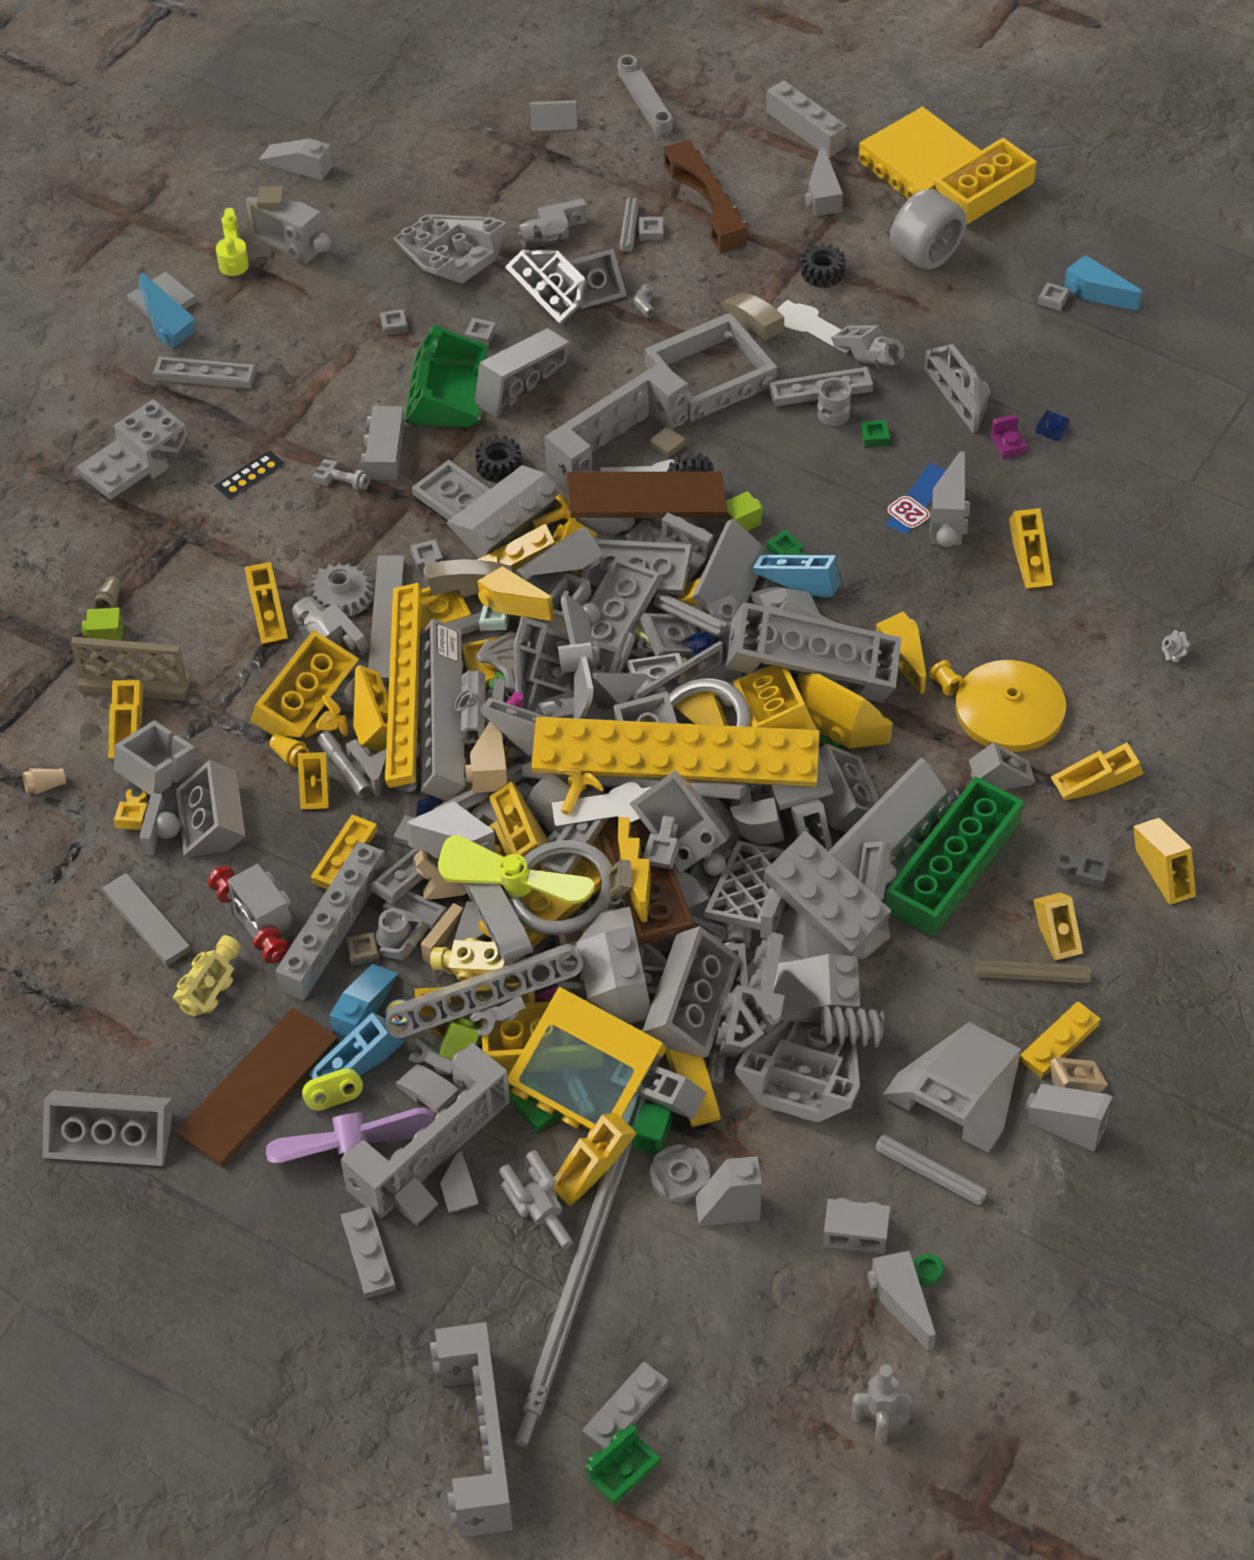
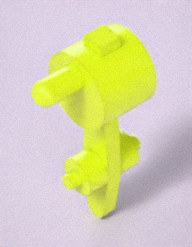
(232, 250)

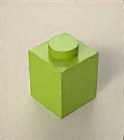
(744, 510)
(103, 624)
(458, 1035)

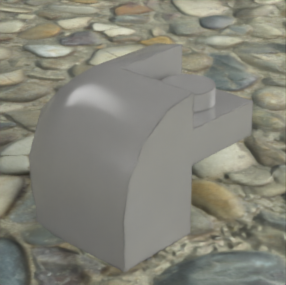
(758, 818)

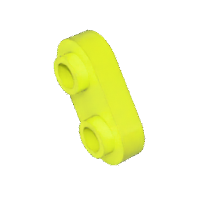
(332, 1087)

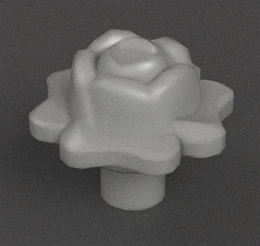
(1175, 646)

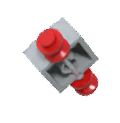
(258, 907)

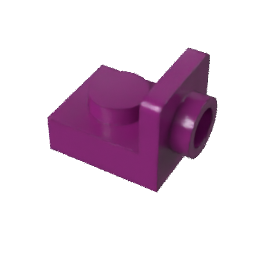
(1007, 436)

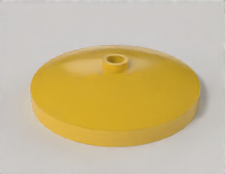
(1010, 705)

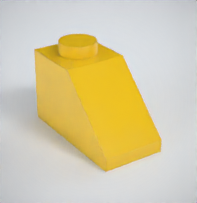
(1058, 925)

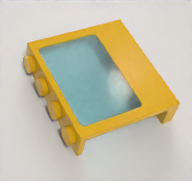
(583, 1062)

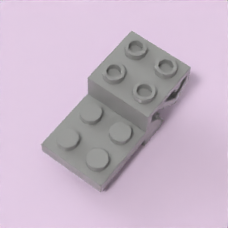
(134, 450)
(755, 1008)

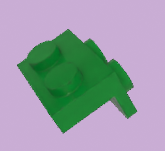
(621, 1465)

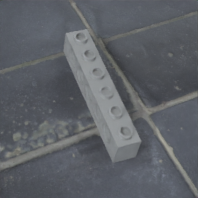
(330, 921)

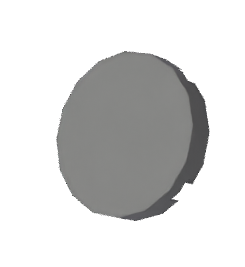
(679, 1173)

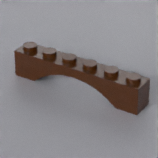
(686, 166)

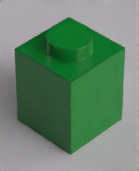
(651, 1128)

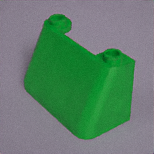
(445, 381)

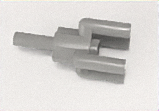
(537, 1197)
(882, 1401)

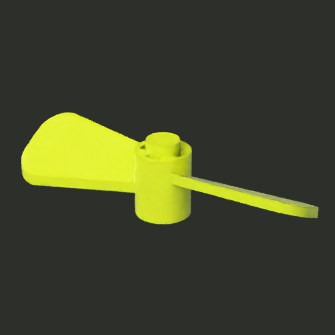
(470, 863)

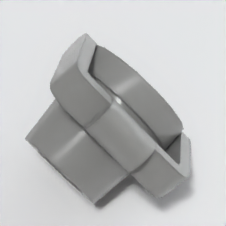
(396, 935)

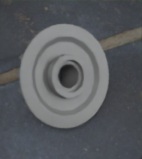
(343, 585)

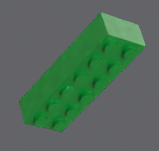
(954, 856)

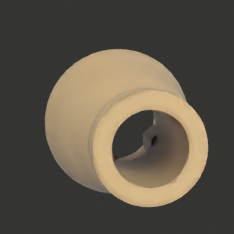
(41, 780)

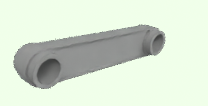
(645, 95)

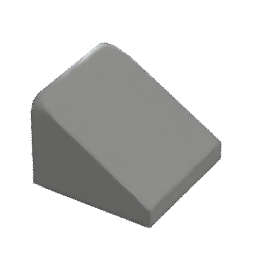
(414, 1201)

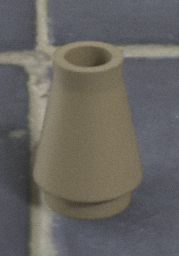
(108, 594)

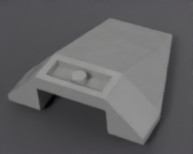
(453, 244)
(965, 1080)

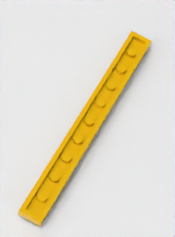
(403, 686)

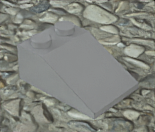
(572, 553)
(817, 983)

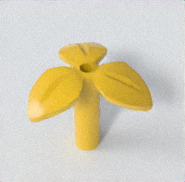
(562, 512)
(329, 720)
(577, 783)

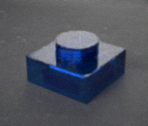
(1052, 425)

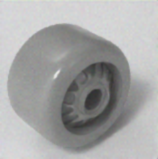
(928, 229)

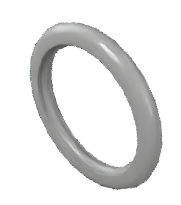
(718, 686)
(581, 921)

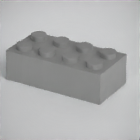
(826, 894)

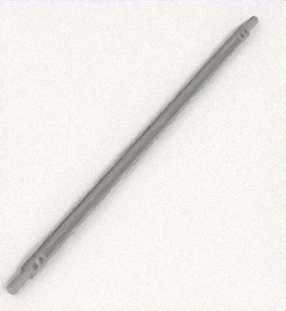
(575, 1284)

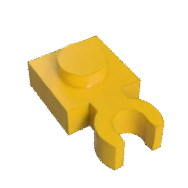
(131, 813)

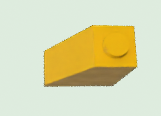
(1166, 859)

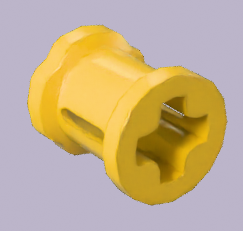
(946, 677)

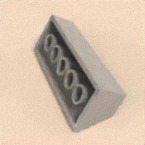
(897, 818)

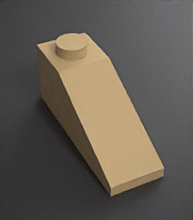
(487, 762)

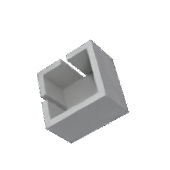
(147, 761)

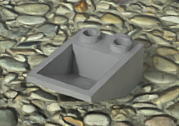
(292, 229)
(949, 506)
(559, 586)
(692, 814)

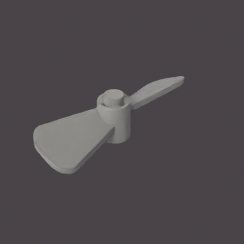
(579, 655)

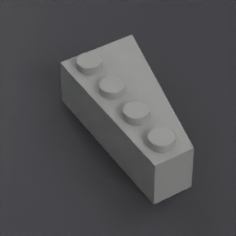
(518, 369)

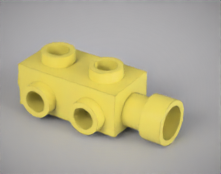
(468, 958)
(198, 993)

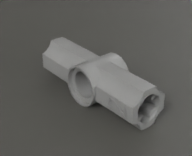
(470, 704)

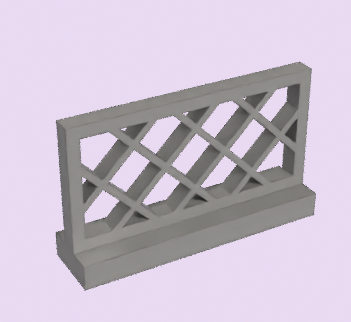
(772, 905)

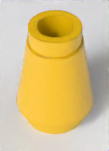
(287, 749)

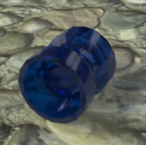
(699, 642)

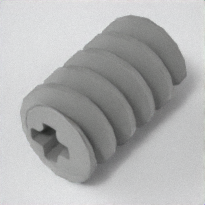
(852, 1025)

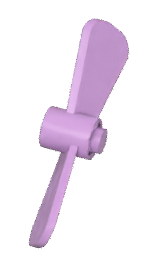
(350, 1131)

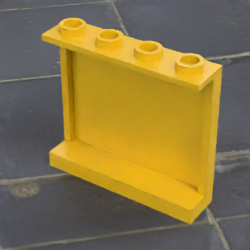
(914, 152)

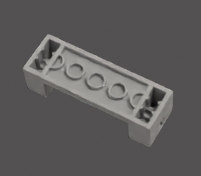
(652, 394)
(814, 648)
(481, 1096)
(481, 1501)

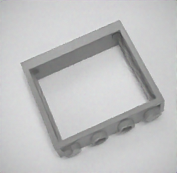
(708, 336)

